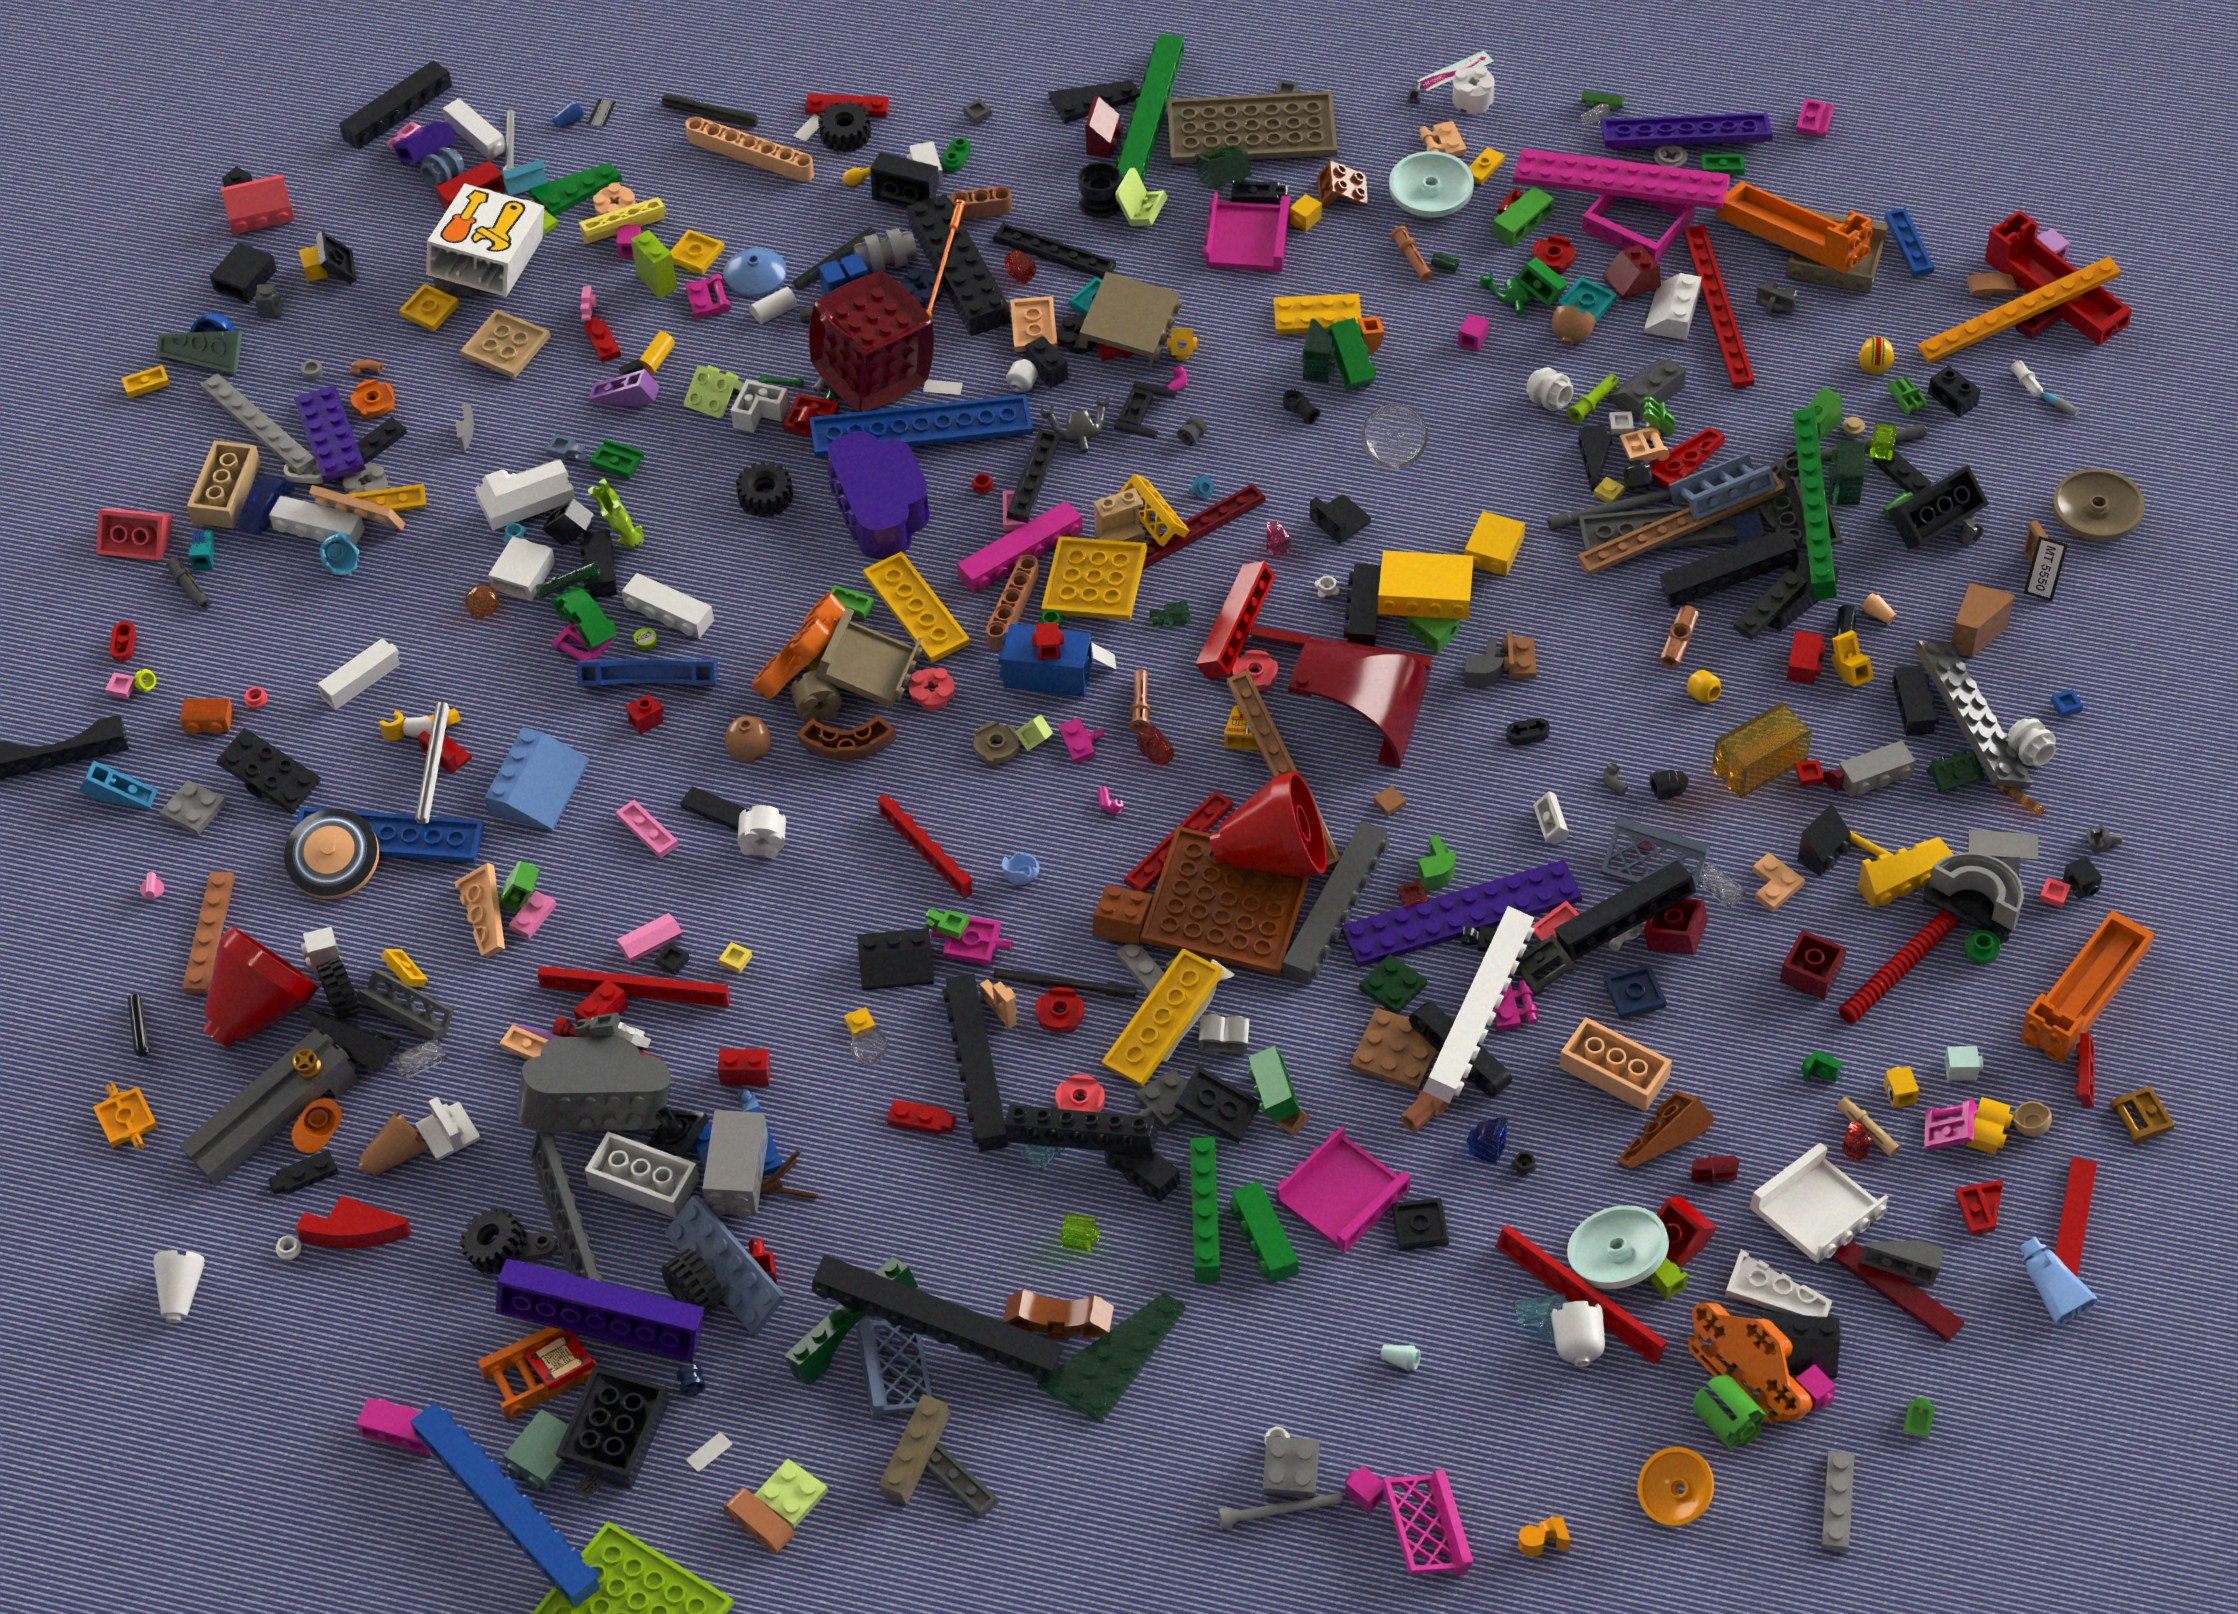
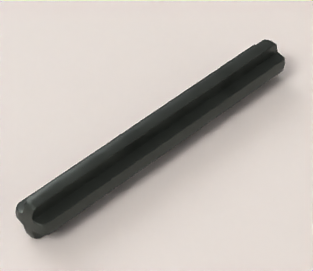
(709, 110)
(843, 251)

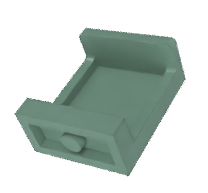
(535, 1451)

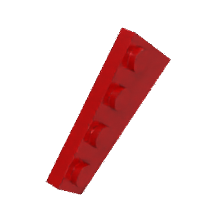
(1686, 457)

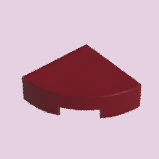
(1834, 779)

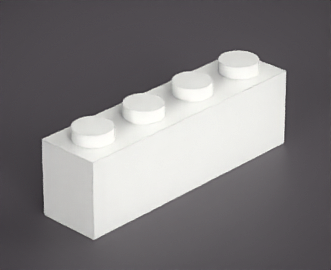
(314, 520)
(667, 606)

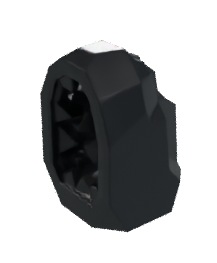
(1668, 783)

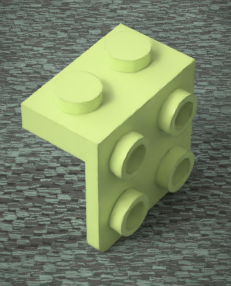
(1138, 204)
(711, 391)

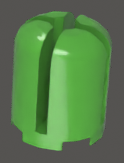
(1729, 1431)

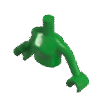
(1515, 292)

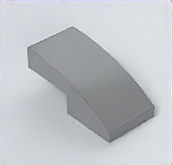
(465, 428)

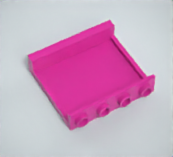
(1246, 235)
(1341, 1190)

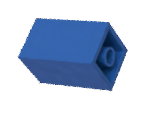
(1058, 676)

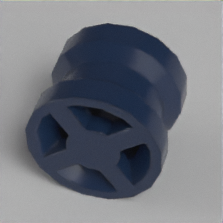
(690, 1380)

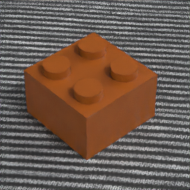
(1121, 914)

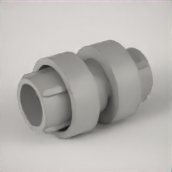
(894, 249)

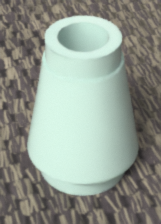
(1401, 1356)

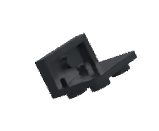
(1339, 517)

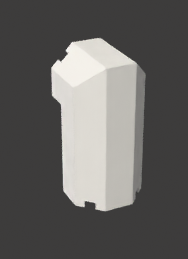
(525, 494)

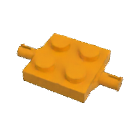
(125, 1116)

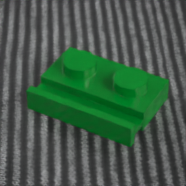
(617, 458)

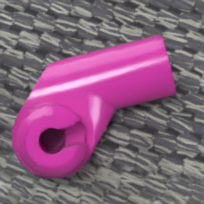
(1180, 379)
(1105, 803)

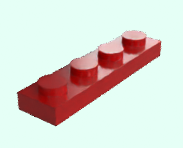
(875, 105)

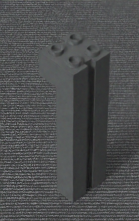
(267, 1107)

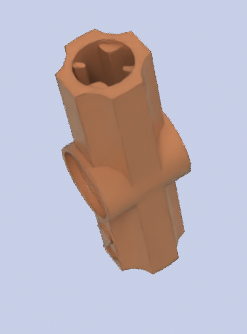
(1679, 637)
(1424, 1110)

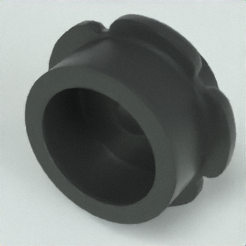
(1524, 1158)

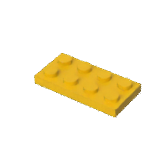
(1294, 313)

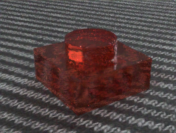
(1412, 893)

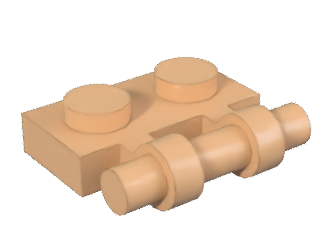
(1447, 136)

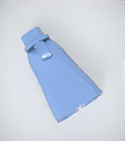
(2058, 1286)

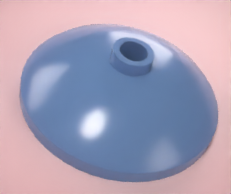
(755, 272)

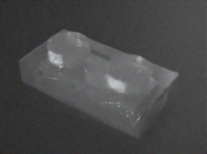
(1721, 885)
(419, 1059)

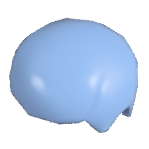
(1020, 868)

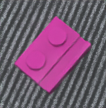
(1814, 118)

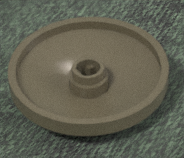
(2098, 504)

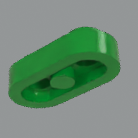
(956, 155)

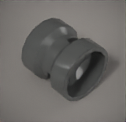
(1194, 428)

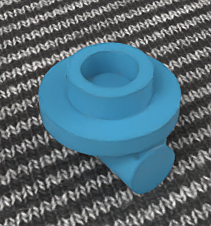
(1202, 487)

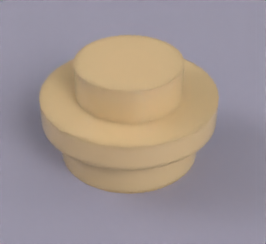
(1853, 427)

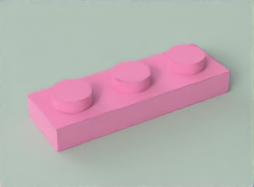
(647, 829)

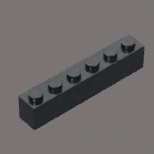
(395, 104)
(1729, 567)
(1625, 910)

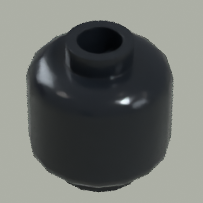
(1638, 476)

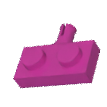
(1079, 740)

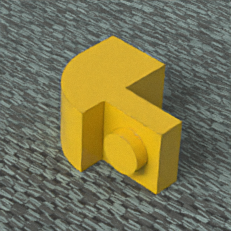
(1848, 661)

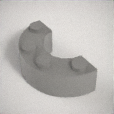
(1984, 875)

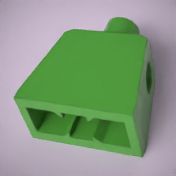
(1827, 410)
(1433, 631)

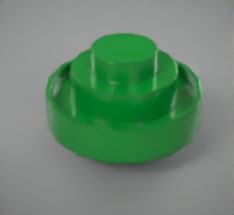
(1982, 946)

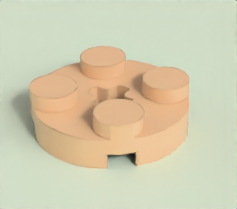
(611, 194)

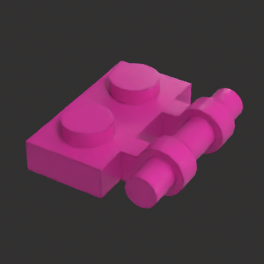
(1508, 1015)

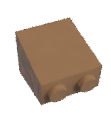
(1981, 619)

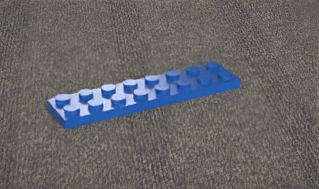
(404, 838)

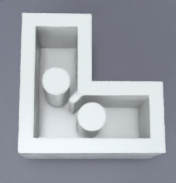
(758, 401)

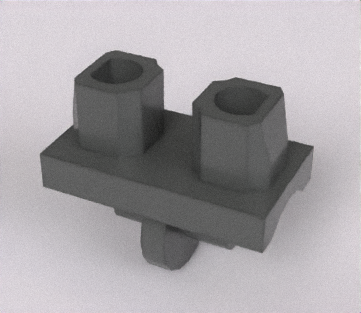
(1775, 299)

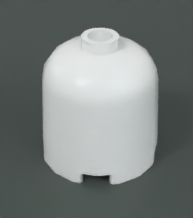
(1579, 1332)

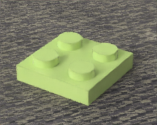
(791, 1493)

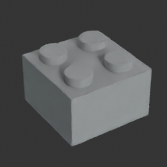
(1291, 1467)

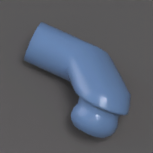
(747, 1099)

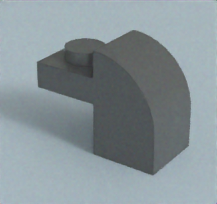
(1484, 670)

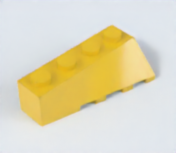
(1900, 873)

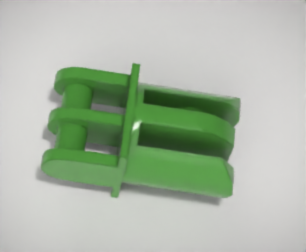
(1907, 395)
(1658, 416)

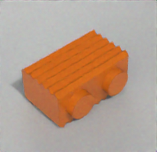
(206, 715)

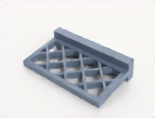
(1657, 837)
(872, 1367)

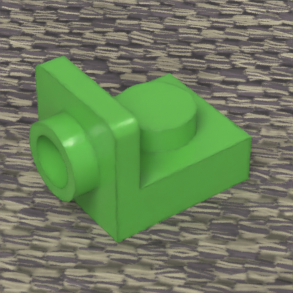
(1919, 1417)

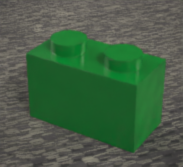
(1542, 281)

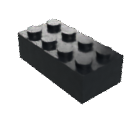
(1938, 507)

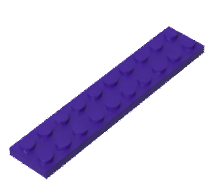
(1445, 916)

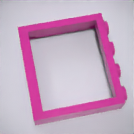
(1624, 238)

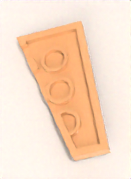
(357, 506)
(482, 903)

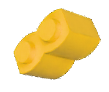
(1989, 1126)

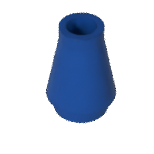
(569, 114)

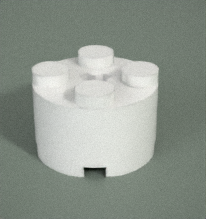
(1473, 89)
(761, 831)

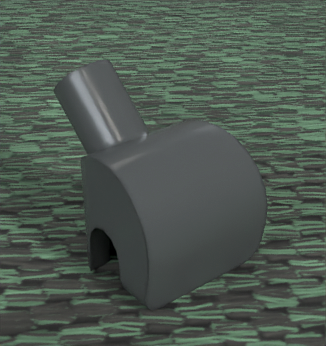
(1970, 531)
(2101, 839)

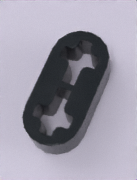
(1527, 731)

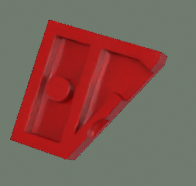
(1980, 1206)

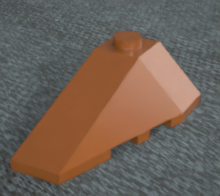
(1677, 1121)

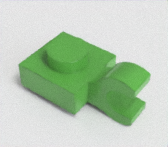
(949, 924)

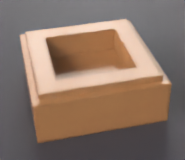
(1389, 801)

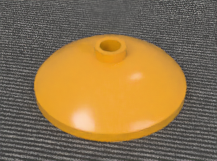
(1661, 1481)

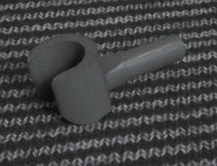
(1415, 93)

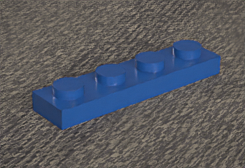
(1909, 242)

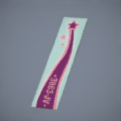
(1447, 74)

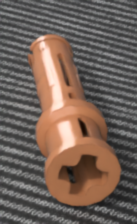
(1407, 247)
(1140, 709)

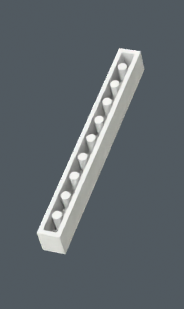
(1478, 1005)

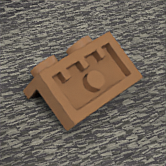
(1520, 657)

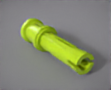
(1587, 403)

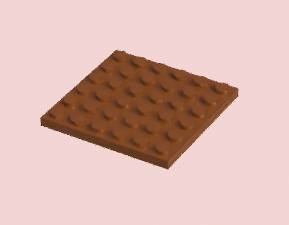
(1221, 908)

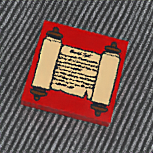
(559, 1360)

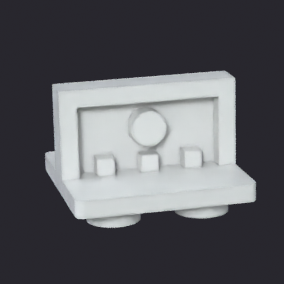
(447, 1129)

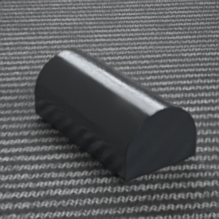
(1845, 620)

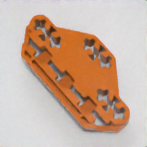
(802, 647)
(1755, 1360)

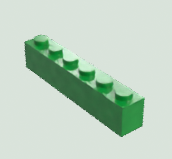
(1205, 1210)

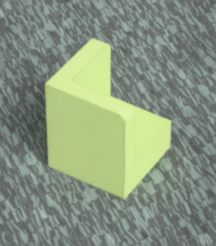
(1034, 732)

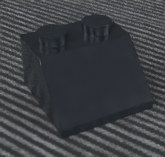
(1824, 841)

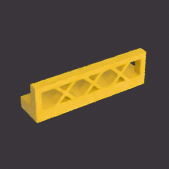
(1156, 504)

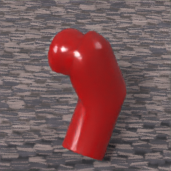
(1512, 198)

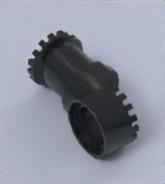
(1300, 406)

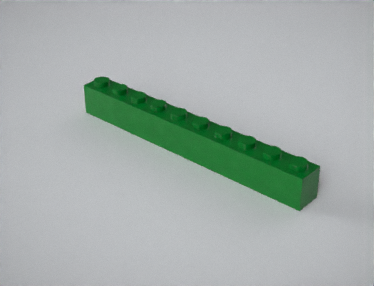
(1151, 105)
(1814, 504)

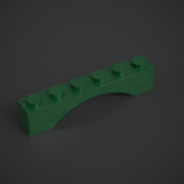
(815, 1350)

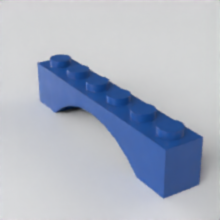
(647, 671)

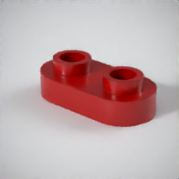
(122, 646)

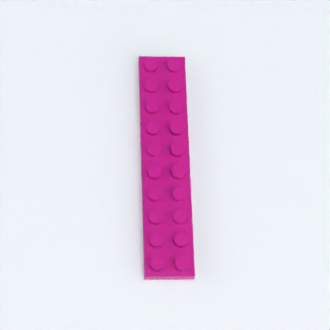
(1621, 178)

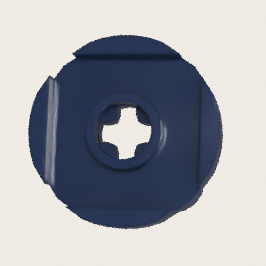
(921, 279)

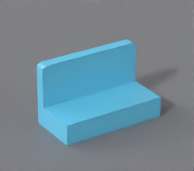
(524, 177)

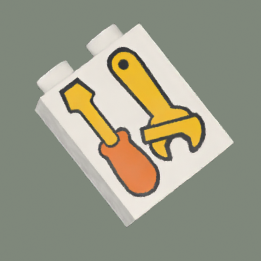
(485, 240)

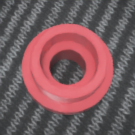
(255, 697)

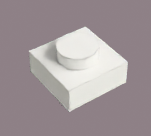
(1621, 422)

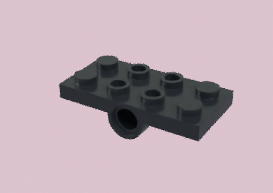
(268, 771)

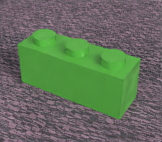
(1523, 216)

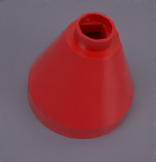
(1274, 831)
(251, 989)

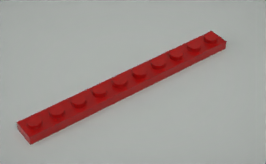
(1719, 307)

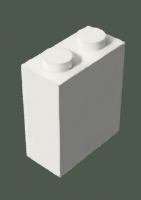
(521, 568)

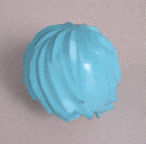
(339, 554)

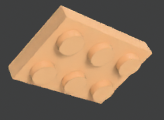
(1032, 320)

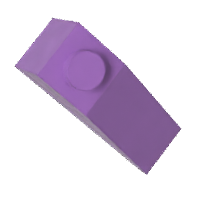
(626, 390)

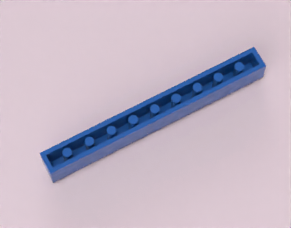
(505, 1504)

